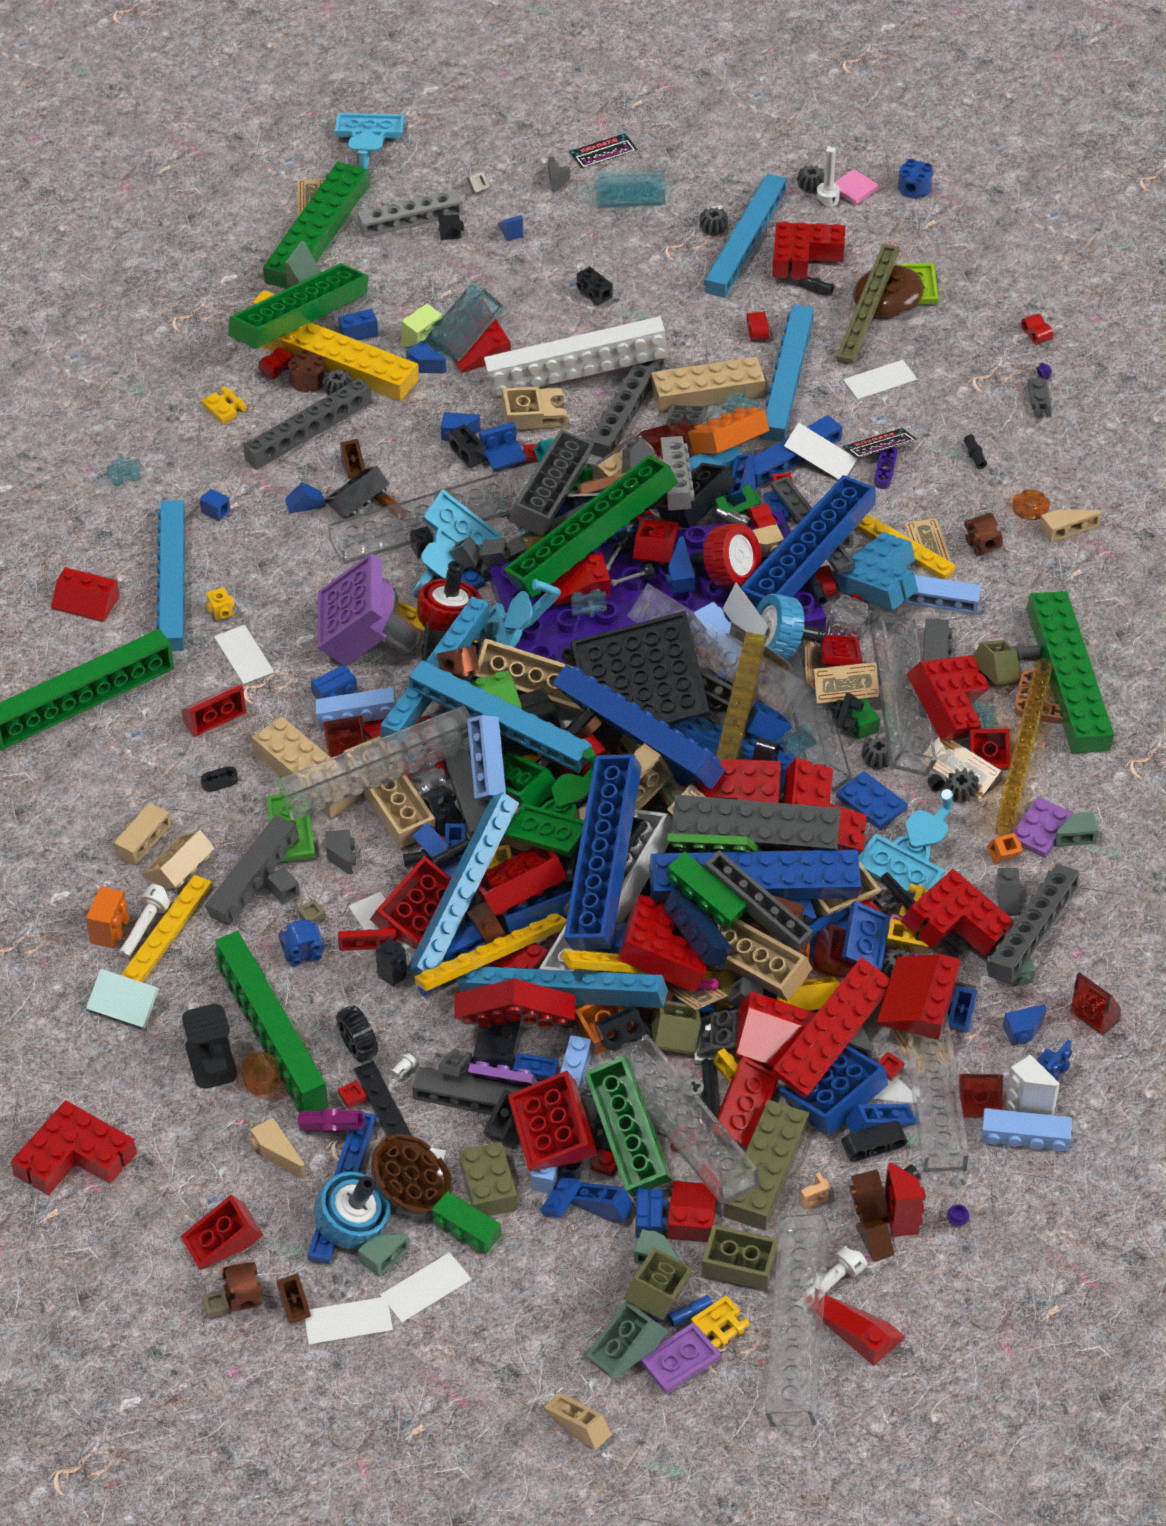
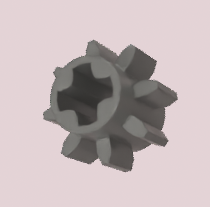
(886, 902)

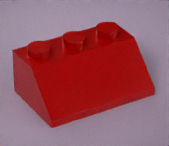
(85, 594)
(214, 710)
(903, 1201)

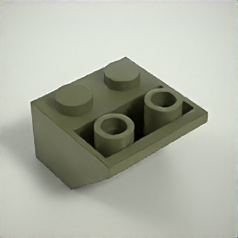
(998, 662)
(676, 1027)

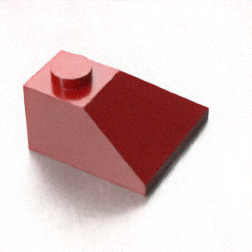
(991, 745)

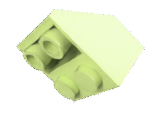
(419, 325)

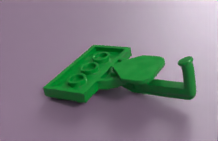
(556, 823)

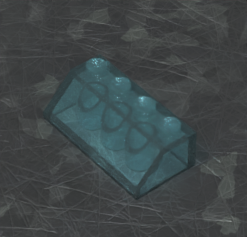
(630, 189)
(465, 321)

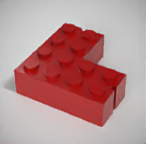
(805, 242)
(946, 693)
(747, 781)
(812, 787)
(958, 907)
(654, 949)
(514, 1002)
(70, 1140)

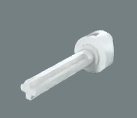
(829, 189)
(154, 903)
(847, 1263)

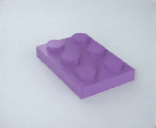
(1040, 826)
(502, 1074)
(680, 1358)

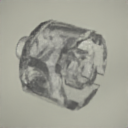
(849, 617)
(428, 779)

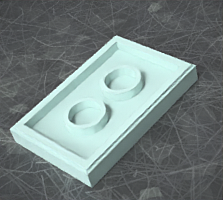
(122, 998)

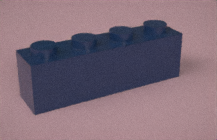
(697, 928)

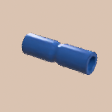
(686, 1312)

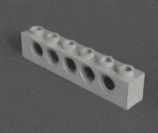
(409, 213)
(676, 454)

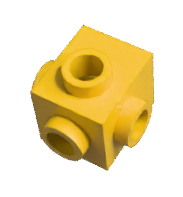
(221, 607)

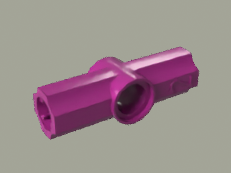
(330, 1120)

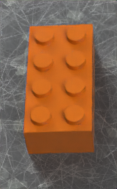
(728, 430)

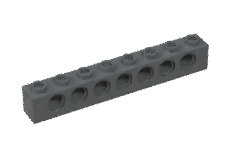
(623, 407)
(307, 423)
(1032, 924)

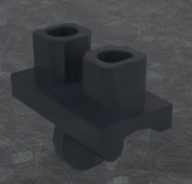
(843, 712)

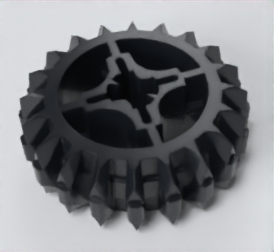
(357, 1033)

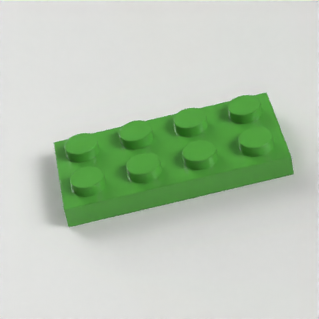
(710, 843)
(304, 846)

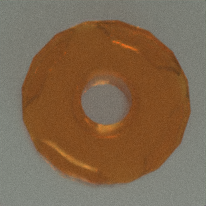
(1025, 511)
(251, 1077)

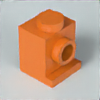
(1004, 848)

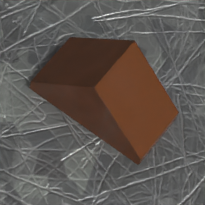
(351, 457)
(876, 1239)
(293, 1298)

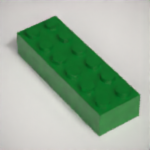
(628, 1125)

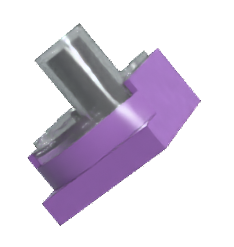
(361, 612)

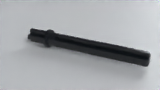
(898, 891)
(709, 1082)

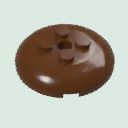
(901, 291)
(409, 1173)

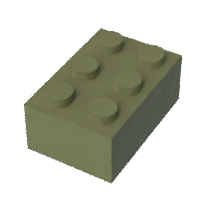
(488, 1179)
(739, 1257)
(658, 1284)

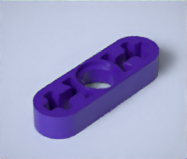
(888, 473)

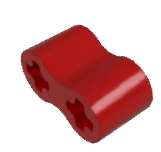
(1037, 328)
(275, 362)
(761, 516)

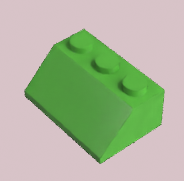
(500, 686)

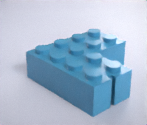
(881, 572)

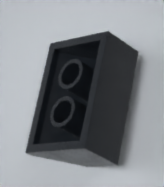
(358, 492)
(498, 1044)

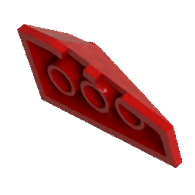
(862, 1331)

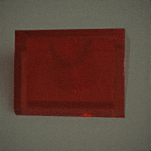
(343, 734)
(980, 1092)

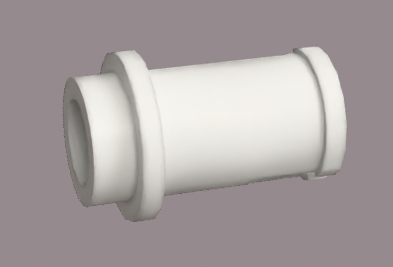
(407, 1062)

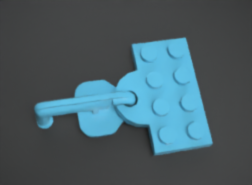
(368, 132)
(452, 524)
(508, 627)
(905, 862)

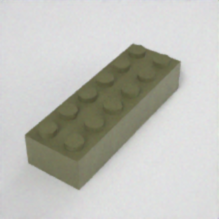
(773, 1153)

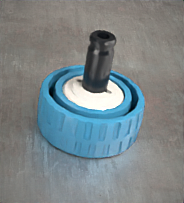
(786, 625)
(350, 1210)

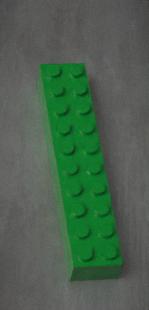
(319, 219)
(297, 305)
(592, 525)
(1072, 673)
(84, 687)
(270, 1023)

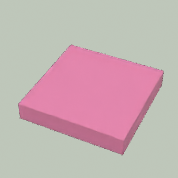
(856, 187)

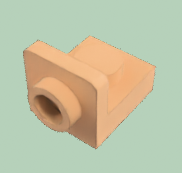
(815, 1194)

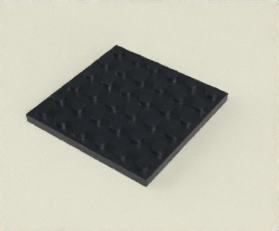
(648, 665)

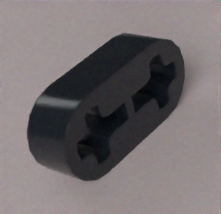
(219, 779)

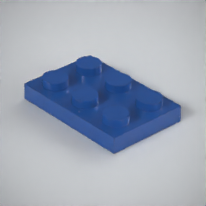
(873, 799)
(865, 935)

